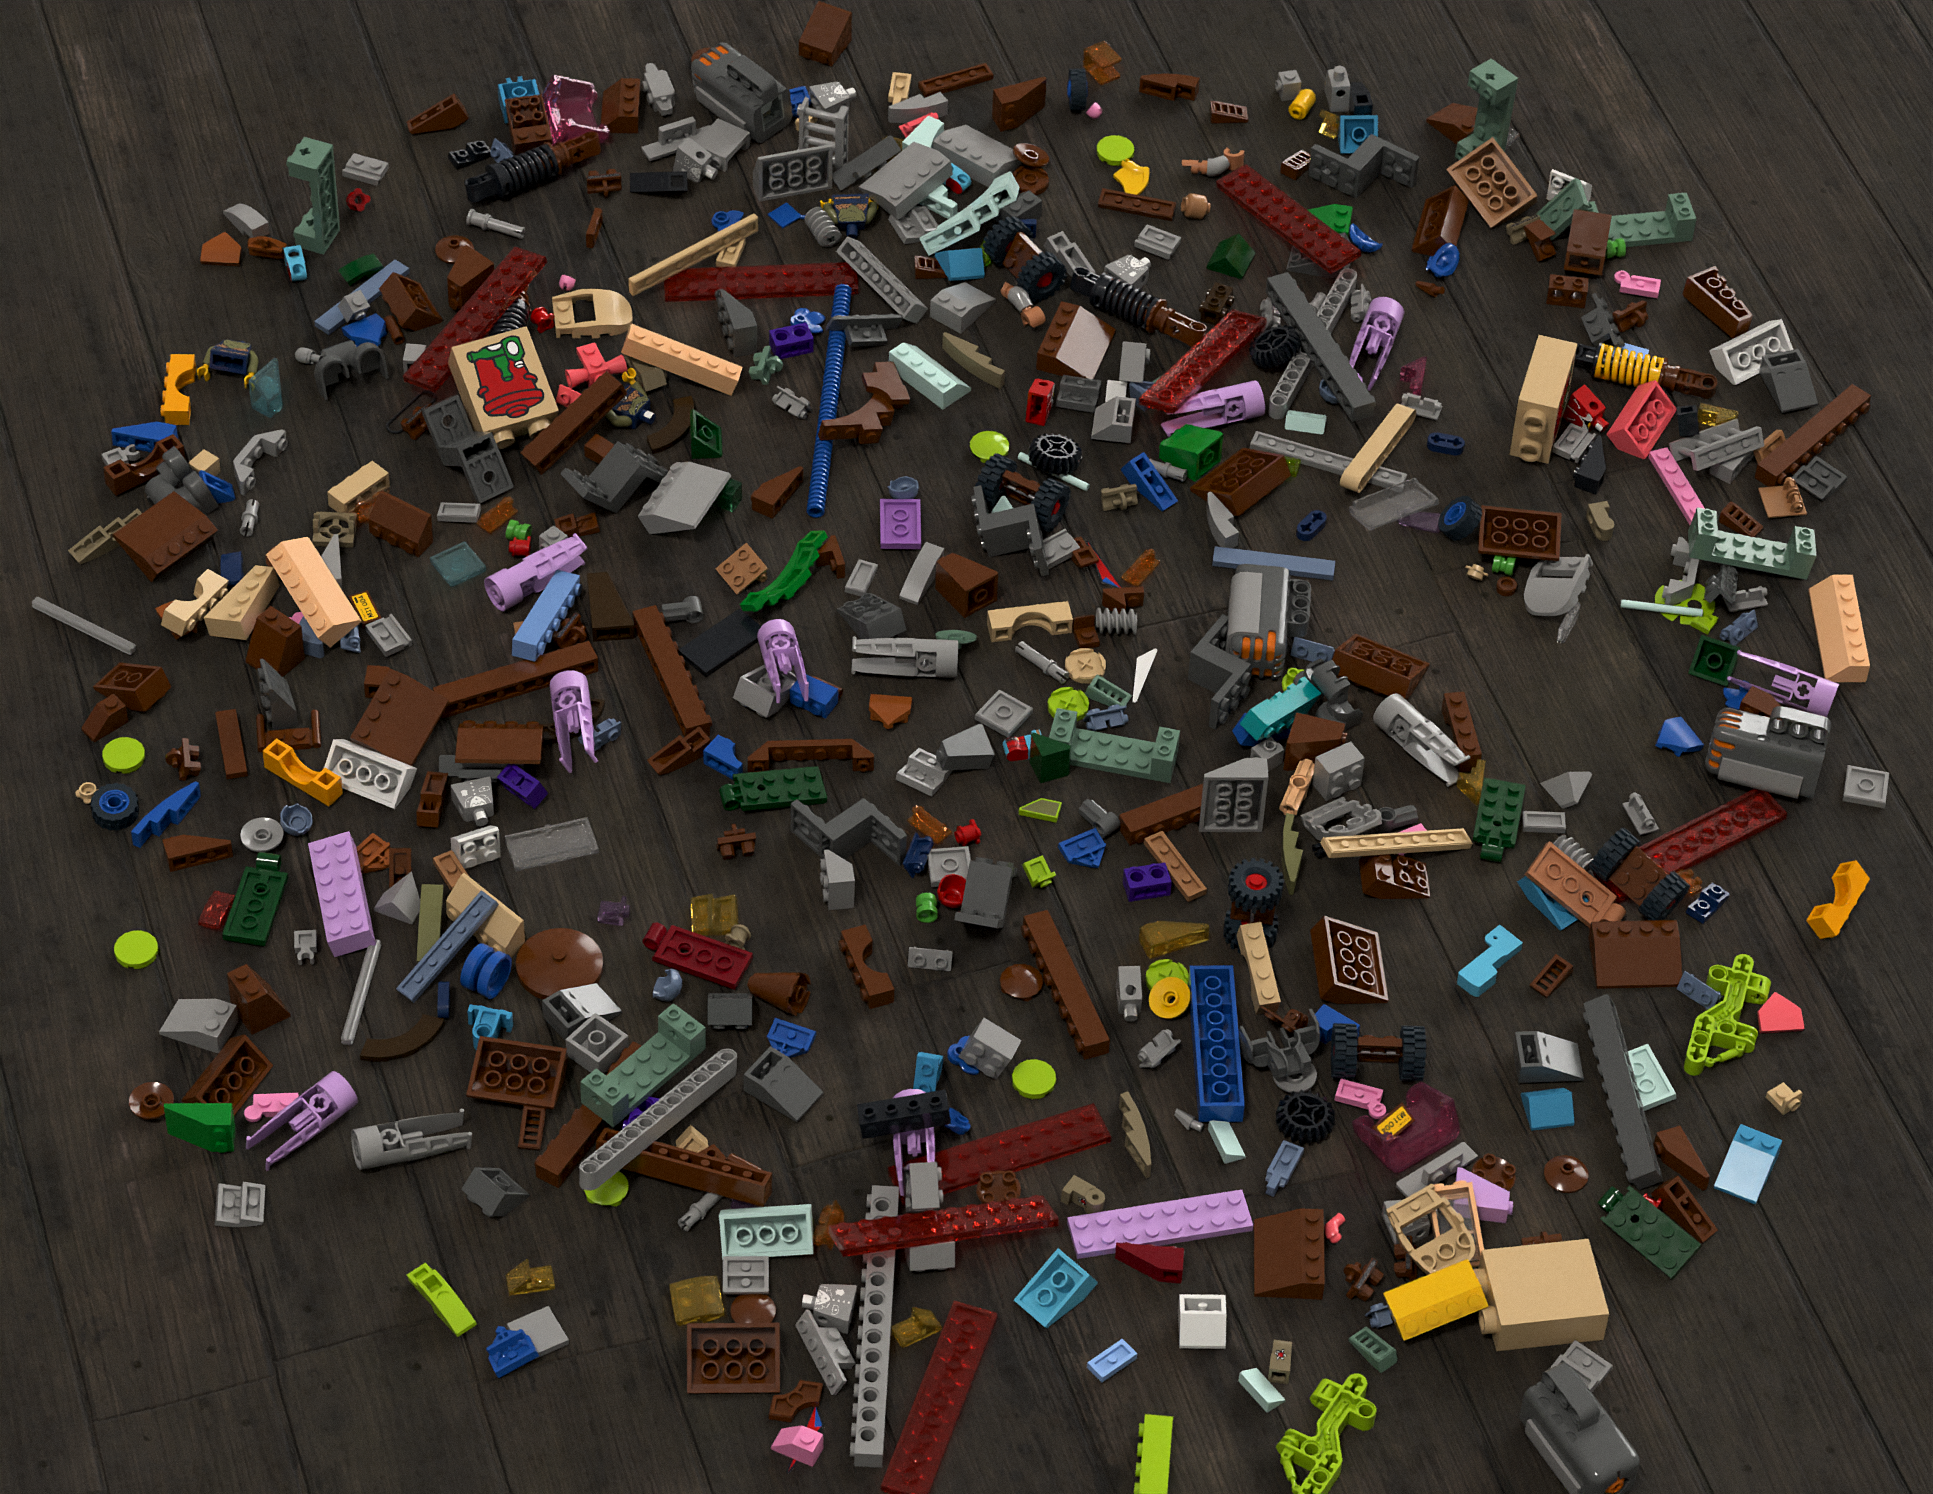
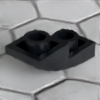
(473, 153)

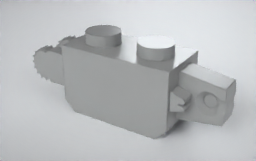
(658, 89)

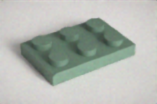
(1560, 209)

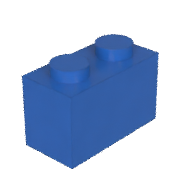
(821, 697)

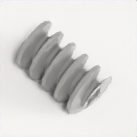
(822, 227)
(1116, 620)
(1572, 850)

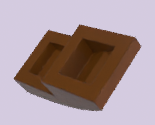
(581, 526)
(1085, 555)

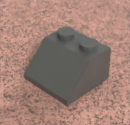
(1025, 207)
(729, 1010)
(494, 1191)

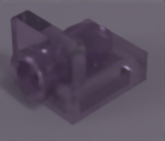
(613, 912)

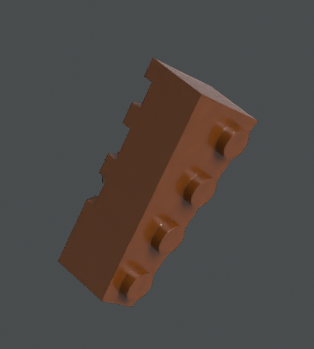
(1718, 302)

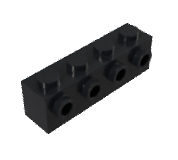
(930, 1111)

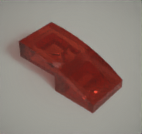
(216, 910)

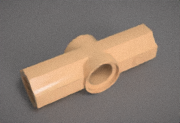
(1297, 787)

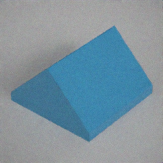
(1355, 130)
(962, 263)
(1548, 1108)

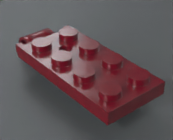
(704, 958)

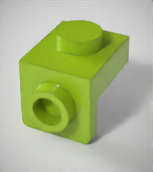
(1038, 872)

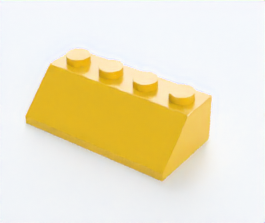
(1435, 1299)

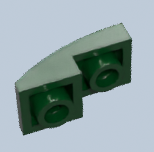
(355, 270)

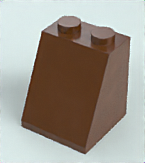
(826, 34)
(467, 276)
(965, 583)
(276, 641)
(1311, 738)
(255, 1000)

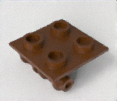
(1292, 1021)

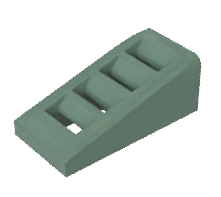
(1098, 695)
(1381, 1360)

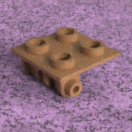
(1782, 500)
(742, 569)

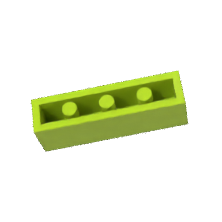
(1154, 1455)

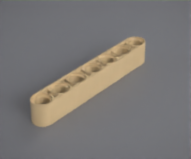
(1377, 448)

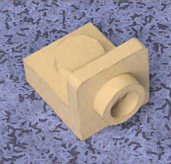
(1784, 1098)

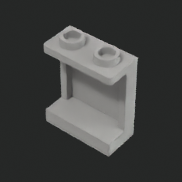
(723, 142)

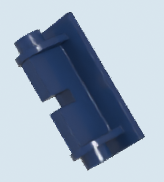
(916, 855)

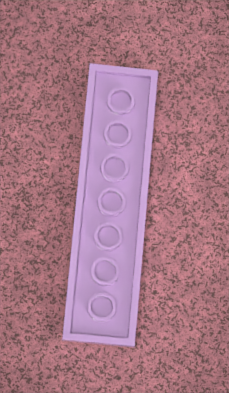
(1160, 1223)

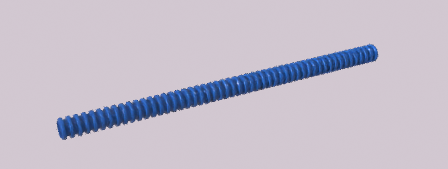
(828, 404)

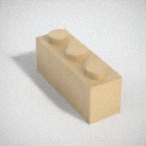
(358, 487)

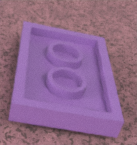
(900, 524)

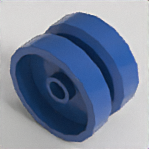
(486, 971)

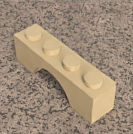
(183, 615)
(1052, 616)
(1263, 982)

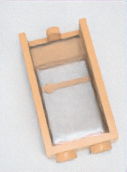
(1462, 1201)

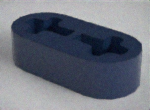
(1445, 443)
(1308, 523)
(443, 1003)

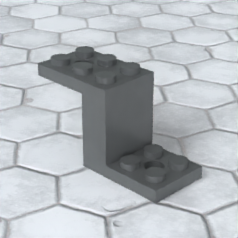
(1363, 166)
(467, 448)
(616, 476)
(1009, 530)
(1219, 672)
(849, 831)
(986, 892)

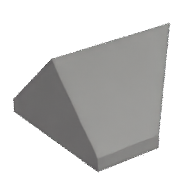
(1567, 788)
(401, 901)

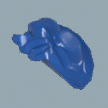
(1362, 240)
(1444, 260)

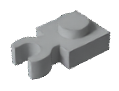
(117, 454)
(305, 944)

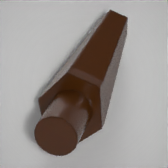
(1430, 288)

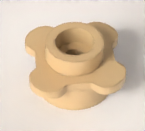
(1476, 572)
(86, 792)

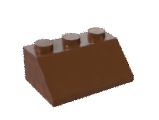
(622, 106)
(409, 303)
(401, 524)

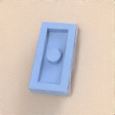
(1112, 1360)

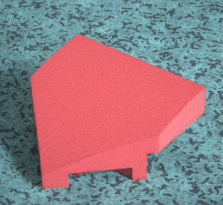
(1779, 1016)

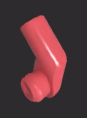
(1331, 1228)

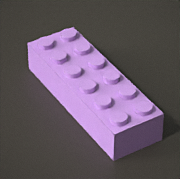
(341, 894)

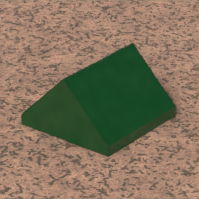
(1232, 257)
(705, 437)
(1714, 660)
(1049, 758)

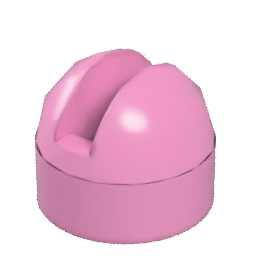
(1094, 111)
(566, 281)

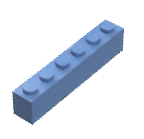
(546, 615)

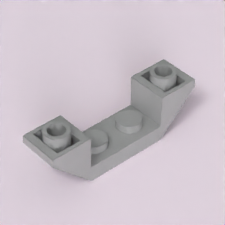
(269, 443)
(1681, 590)

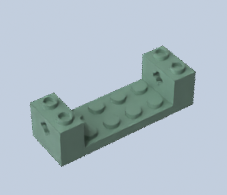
(1495, 106)
(315, 163)
(1651, 228)
(1749, 552)
(1115, 752)
(647, 1069)

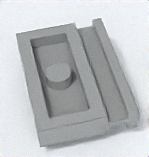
(365, 169)
(1157, 242)
(1573, 443)
(1059, 548)
(388, 635)

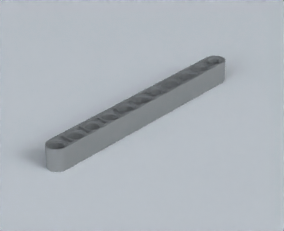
(1301, 364)
(657, 1119)

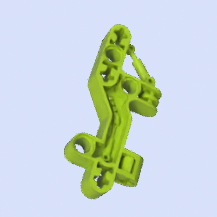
(1722, 1020)
(1339, 1409)

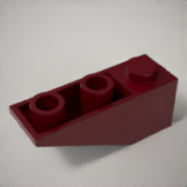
(1157, 1262)

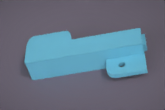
(1482, 971)

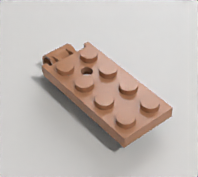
(1569, 882)

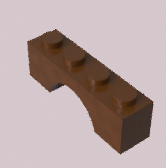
(124, 476)
(1458, 716)
(874, 986)

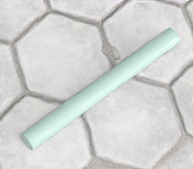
(1068, 478)
(1661, 608)

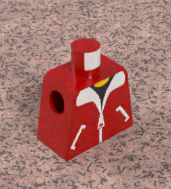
(1040, 394)
(1585, 410)

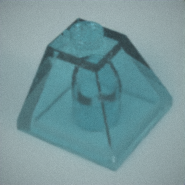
(266, 389)

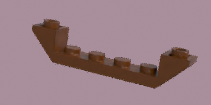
(811, 750)

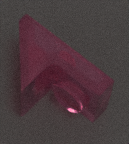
(1414, 373)

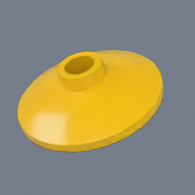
(1162, 993)

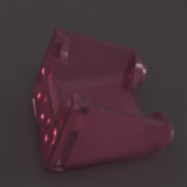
(570, 110)
(1433, 1128)

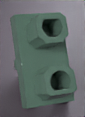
(765, 365)

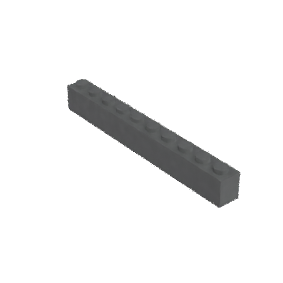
(1321, 347)
(1622, 1092)

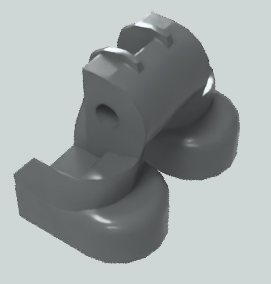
(338, 357)
(173, 471)
(1336, 707)
(1284, 1061)

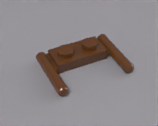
(296, 738)

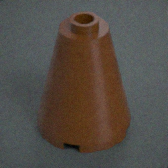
(782, 990)

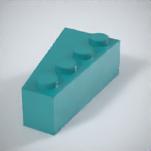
(1279, 712)

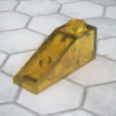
(1170, 936)

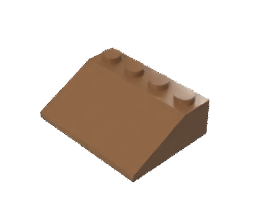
(1492, 183)

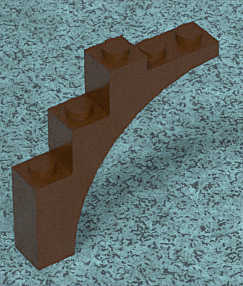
(868, 421)

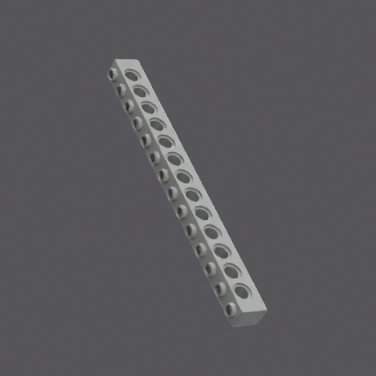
(883, 1203)

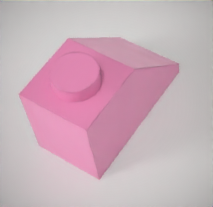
(799, 1443)

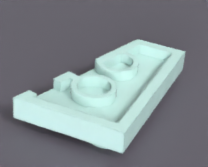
(1650, 1078)

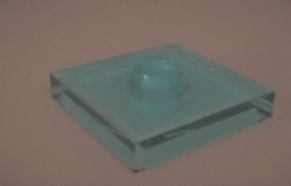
(458, 564)

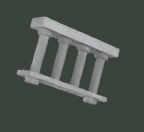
(840, 131)
(1717, 444)

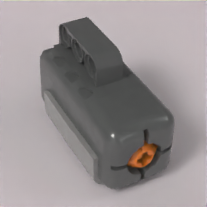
(1577, 1435)

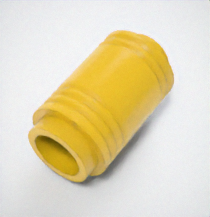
(1302, 104)

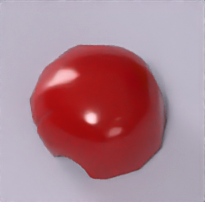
(951, 890)

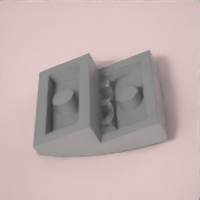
(914, 224)
(923, 772)
(240, 1205)
(745, 1274)
(1586, 1363)

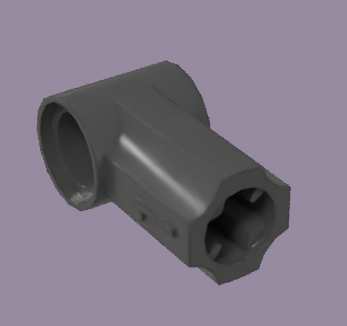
(688, 609)
(1098, 818)
(1396, 818)

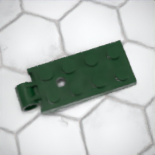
(779, 787)
(1499, 806)
(254, 911)
(1653, 1235)

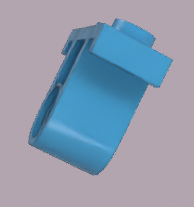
(488, 1022)
(927, 1071)

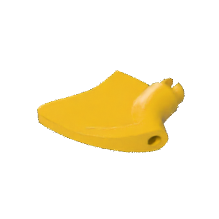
(1132, 177)

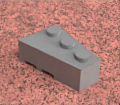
(1133, 361)

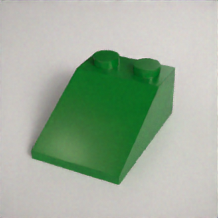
(1335, 216)
(202, 1124)

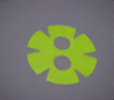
(1697, 594)

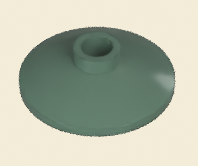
(962, 636)

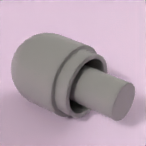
(306, 356)

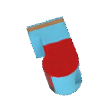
(958, 181)
(295, 264)
(1018, 748)

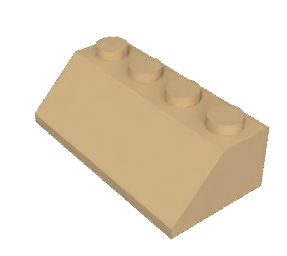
(500, 930)

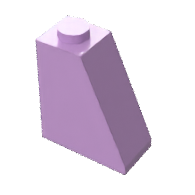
(1490, 1199)

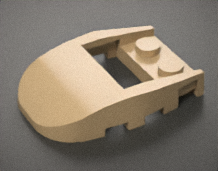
(611, 313)
(1445, 1249)

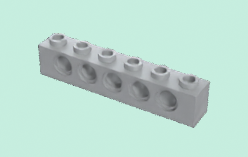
(882, 280)

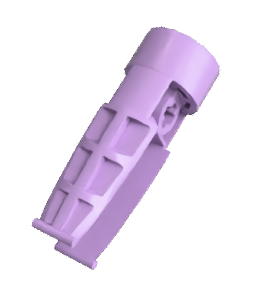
(1380, 328)
(1220, 407)
(532, 575)
(781, 650)
(1819, 697)
(573, 707)
(331, 1093)
(913, 1140)

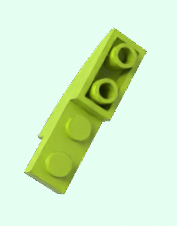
(442, 1298)

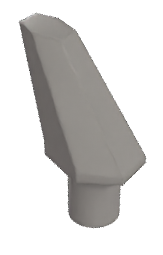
(1188, 1120)

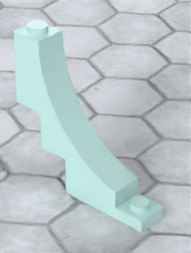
(925, 134)
(968, 221)

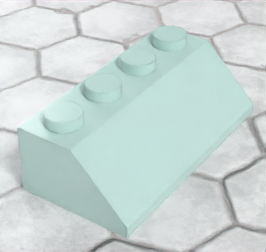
(927, 375)
(767, 1231)

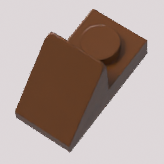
(1539, 238)
(831, 555)
(1122, 597)
(1085, 632)
(399, 864)

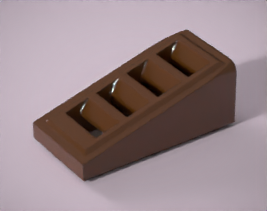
(1222, 113)
(1294, 165)
(926, 268)
(1731, 513)
(1558, 962)
(534, 1112)

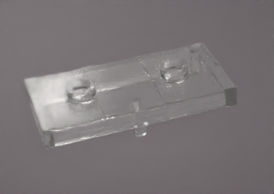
(1392, 504)
(551, 844)

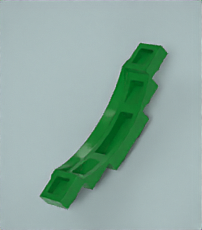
(791, 577)

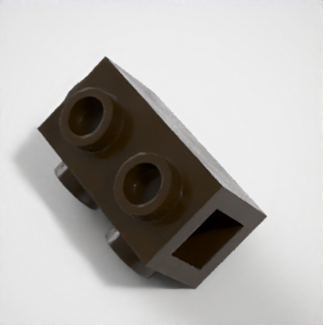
(1216, 303)

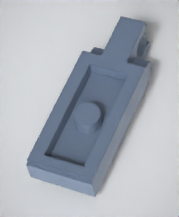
(1282, 1166)

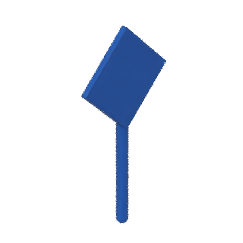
(785, 215)

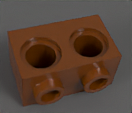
(1567, 291)

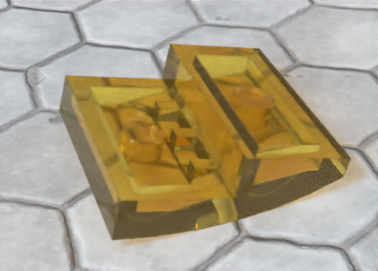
(714, 915)
(696, 1299)

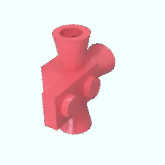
(593, 366)

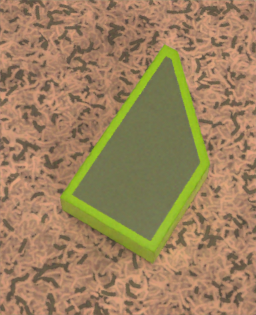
(1042, 809)

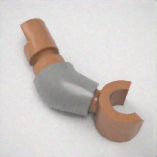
(1217, 165)
(1022, 302)

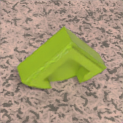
(1705, 623)

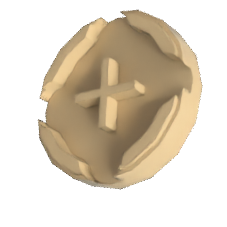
(1085, 665)

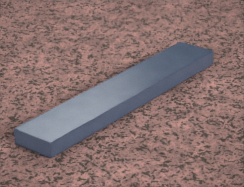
(334, 319)
(1296, 565)
(447, 946)

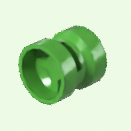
(1615, 248)
(518, 530)
(1504, 564)
(926, 907)

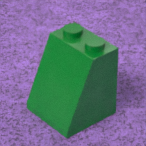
(1193, 450)

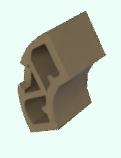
(647, 374)

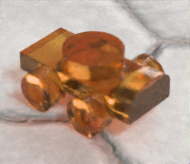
(1694, 883)

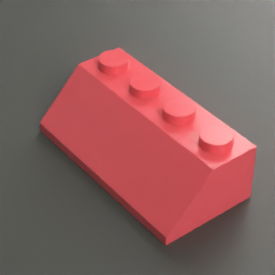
(1642, 420)

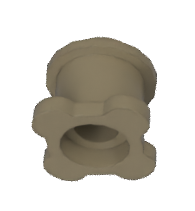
(738, 936)

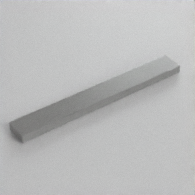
(1320, 458)

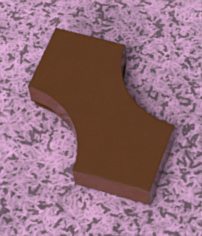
(893, 393)
(786, 1406)

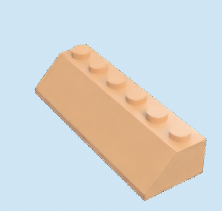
(681, 359)
(314, 589)
(1839, 629)

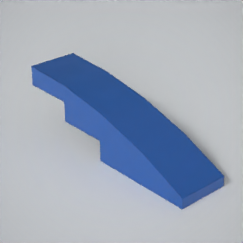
(168, 811)

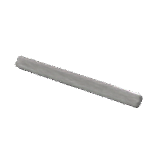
(84, 625)
(360, 993)

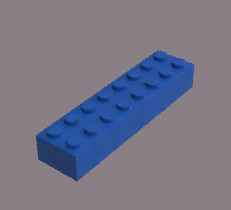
(1216, 1044)

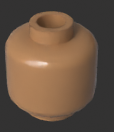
(1195, 206)

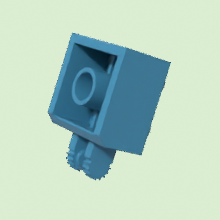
(514, 90)

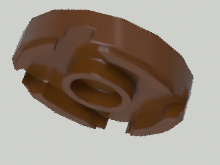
(1031, 179)

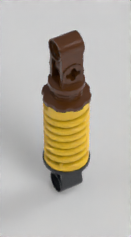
(1641, 371)

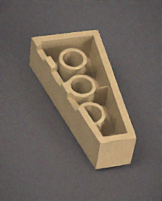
(238, 609)

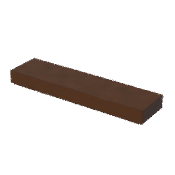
(956, 80)
(1136, 204)
(231, 744)

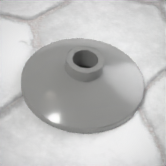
(261, 834)
(1302, 1081)

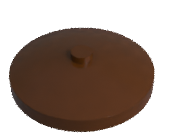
(558, 961)

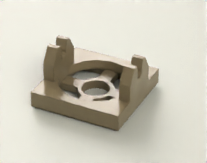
(336, 517)

